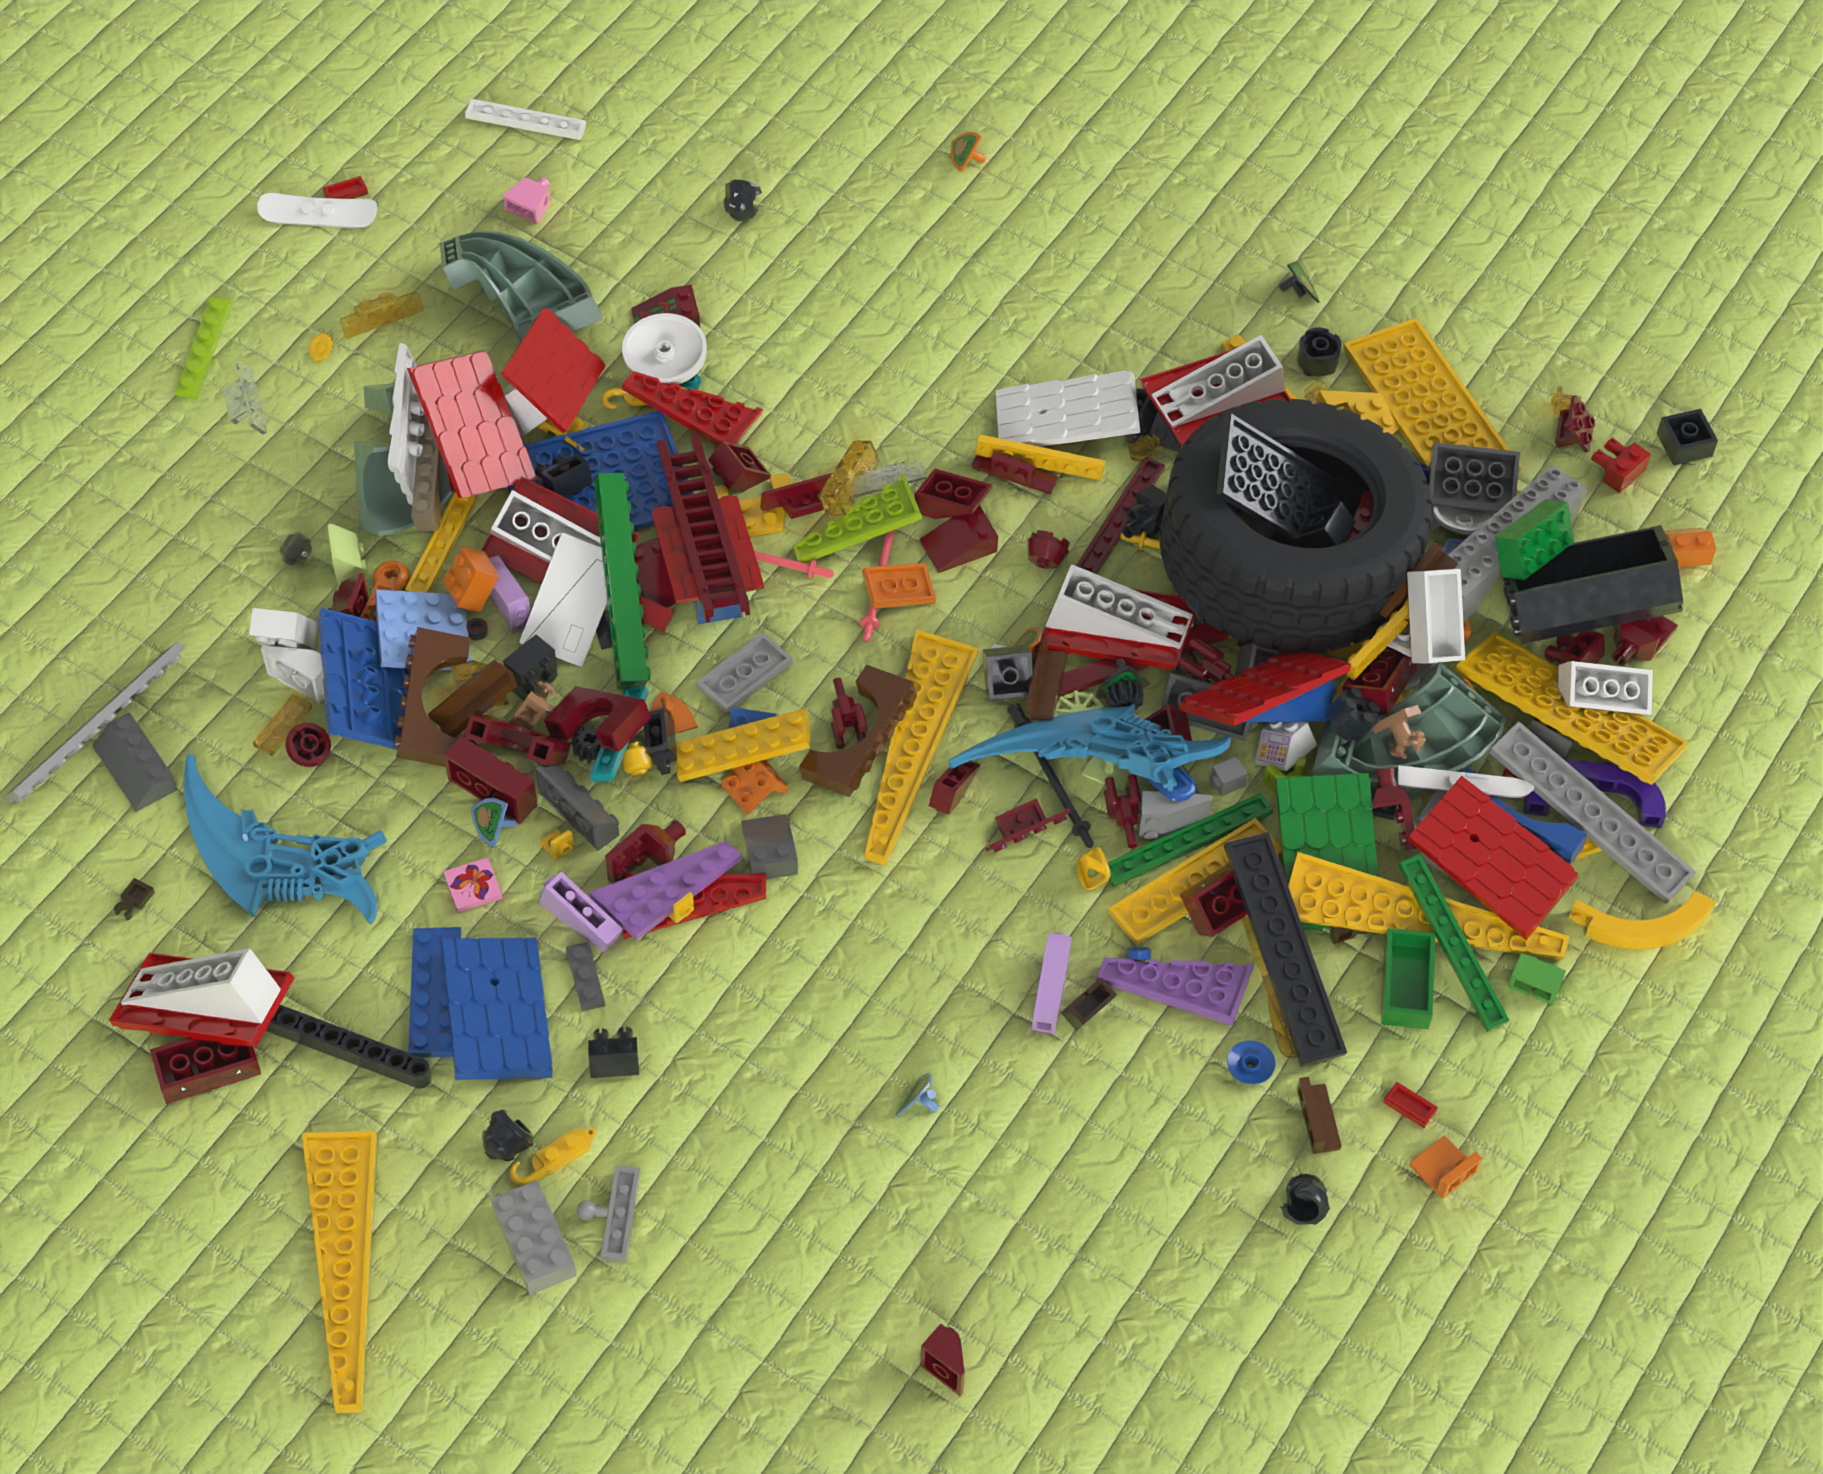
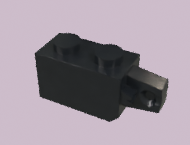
(1147, 414)
(660, 740)

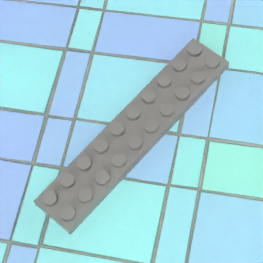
(91, 728)
(1592, 812)

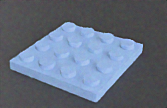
(404, 611)

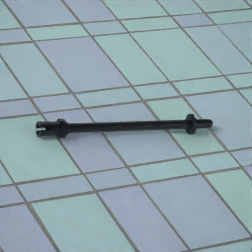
(1080, 827)

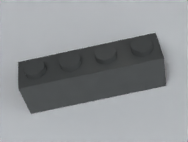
(1183, 685)
(134, 762)
(577, 806)

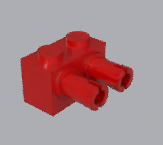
(1624, 469)

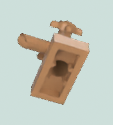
(534, 706)
(1401, 731)

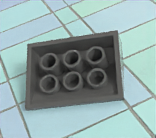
(1472, 477)

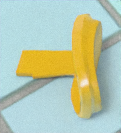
(1095, 860)

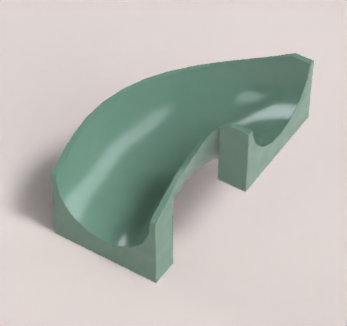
(380, 499)

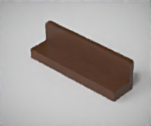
(1432, 560)
(1046, 682)
(473, 698)

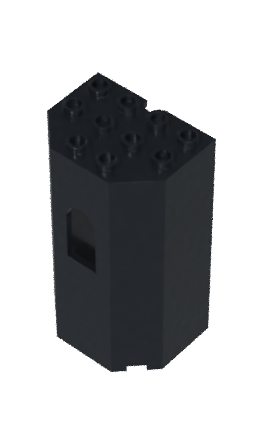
(1597, 586)

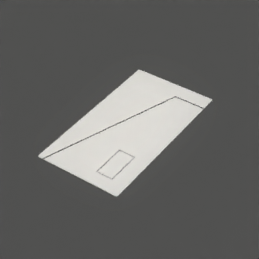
(569, 600)

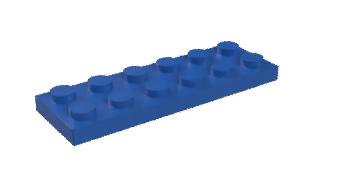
(428, 1001)

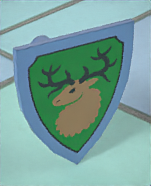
(489, 818)
(917, 1093)

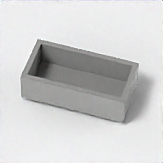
(533, 1237)

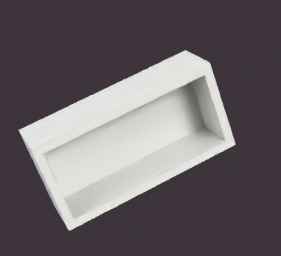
(1436, 616)
(283, 629)

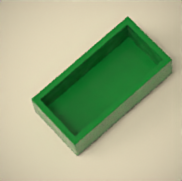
(1534, 539)
(1408, 978)

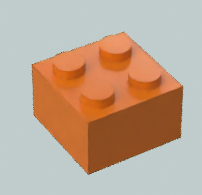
(470, 579)

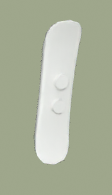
(317, 211)

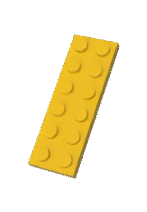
(743, 745)

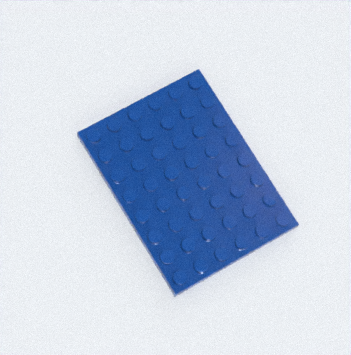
(617, 447)

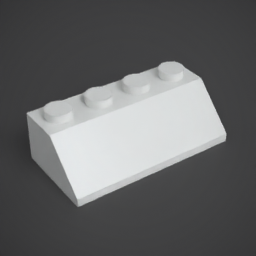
(1606, 687)

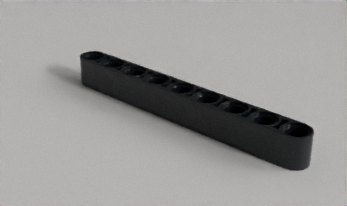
(345, 1041)

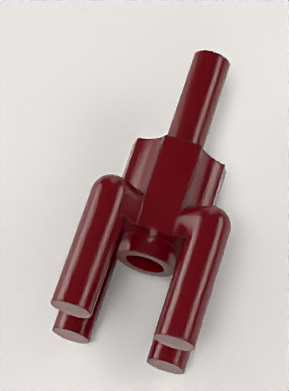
(1211, 665)
(846, 714)
(1124, 808)

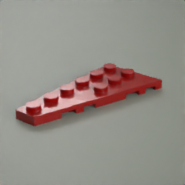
(694, 409)
(721, 895)

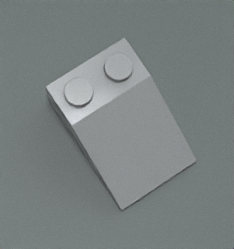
(1164, 816)

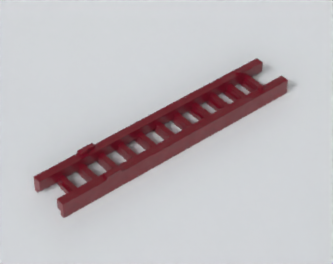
(687, 530)

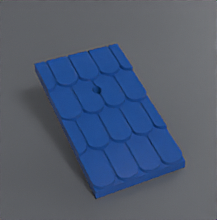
(357, 691)
(496, 1008)

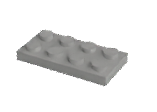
(744, 672)

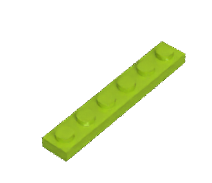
(203, 347)

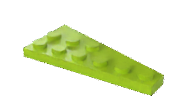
(864, 521)

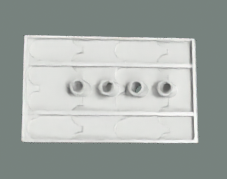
(1069, 410)
(405, 425)

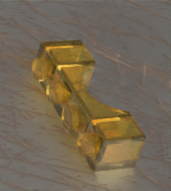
(838, 491)

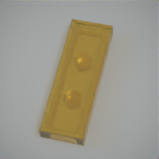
(277, 729)

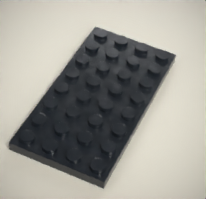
(1272, 479)

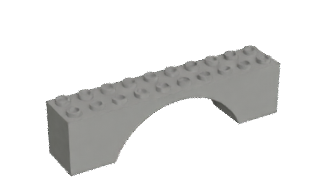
(1478, 553)

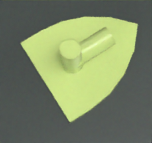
(1100, 769)

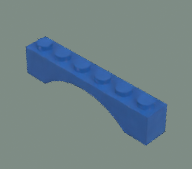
(1560, 837)

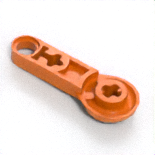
(381, 582)

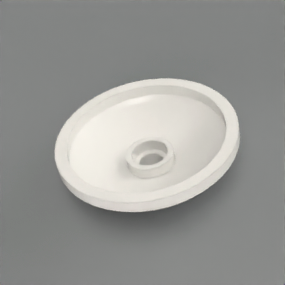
(1460, 520)

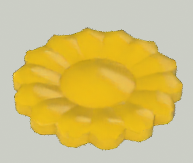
(320, 347)

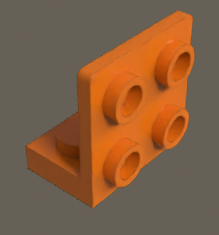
(752, 784)
(1445, 1166)

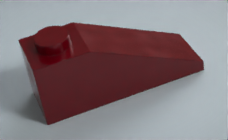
(952, 786)

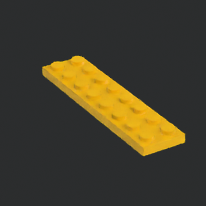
(1159, 901)

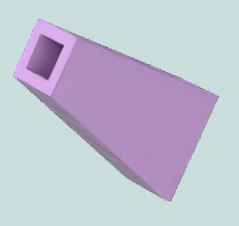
(509, 598)
(579, 912)
(1052, 983)

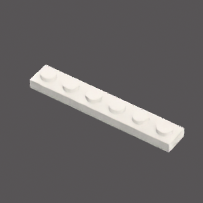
(525, 119)

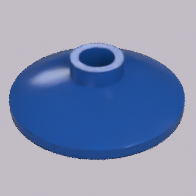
(1254, 1054)

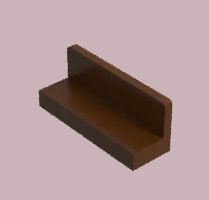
(1318, 1116)

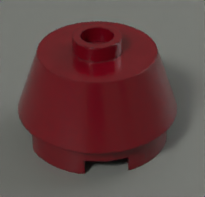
(1046, 549)
(308, 744)

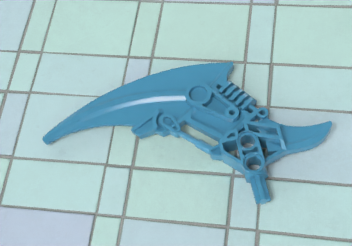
(1112, 730)
(255, 870)

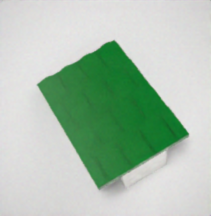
(1327, 820)

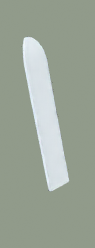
(1444, 780)

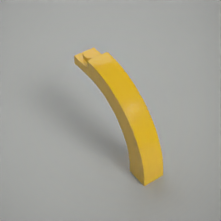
(1643, 933)

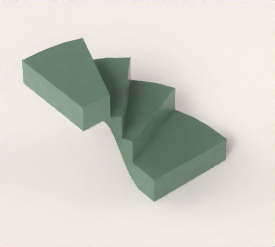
(520, 278)
(1454, 722)

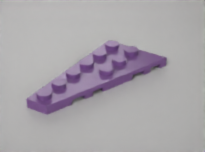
(649, 896)
(1188, 985)

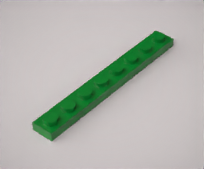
(1187, 839)
(1453, 943)

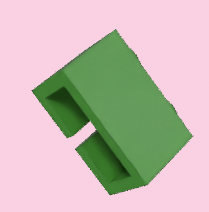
(1536, 973)

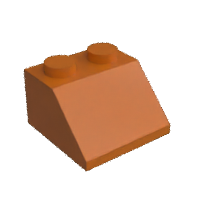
(1692, 546)

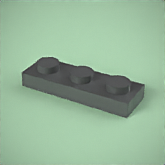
(585, 976)

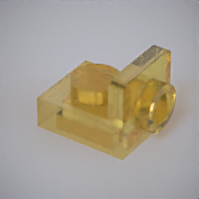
(1561, 401)

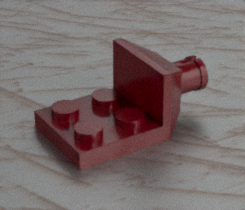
(1641, 638)
(1389, 795)
(642, 843)

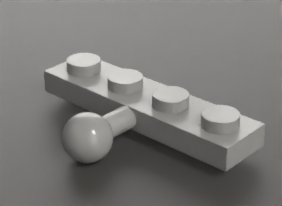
(618, 1214)

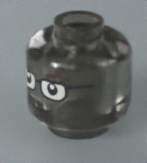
(296, 549)

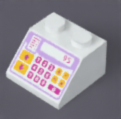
(1284, 743)

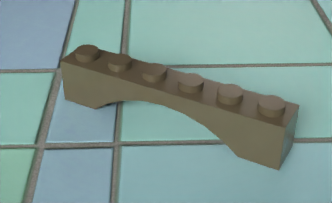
(426, 495)

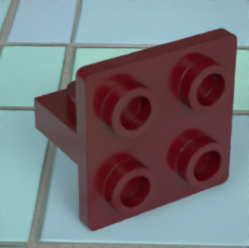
(1575, 426)

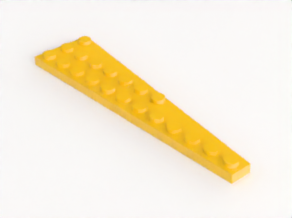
(939, 675)
(1363, 902)
(341, 1203)

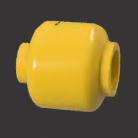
(636, 760)

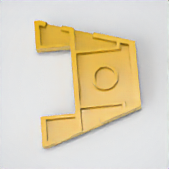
(1368, 405)
(759, 521)

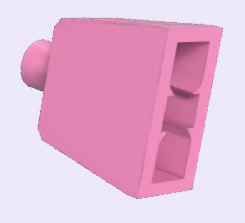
(528, 199)

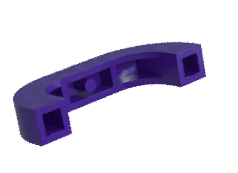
(1612, 779)

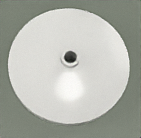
(665, 348)

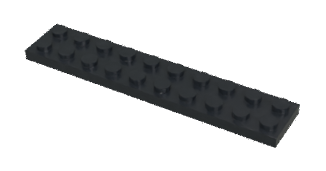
(1285, 949)

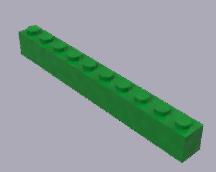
(621, 581)

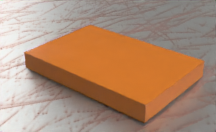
(898, 585)

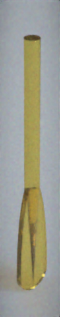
(1278, 1023)

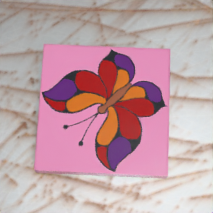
(473, 885)

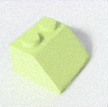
(346, 553)

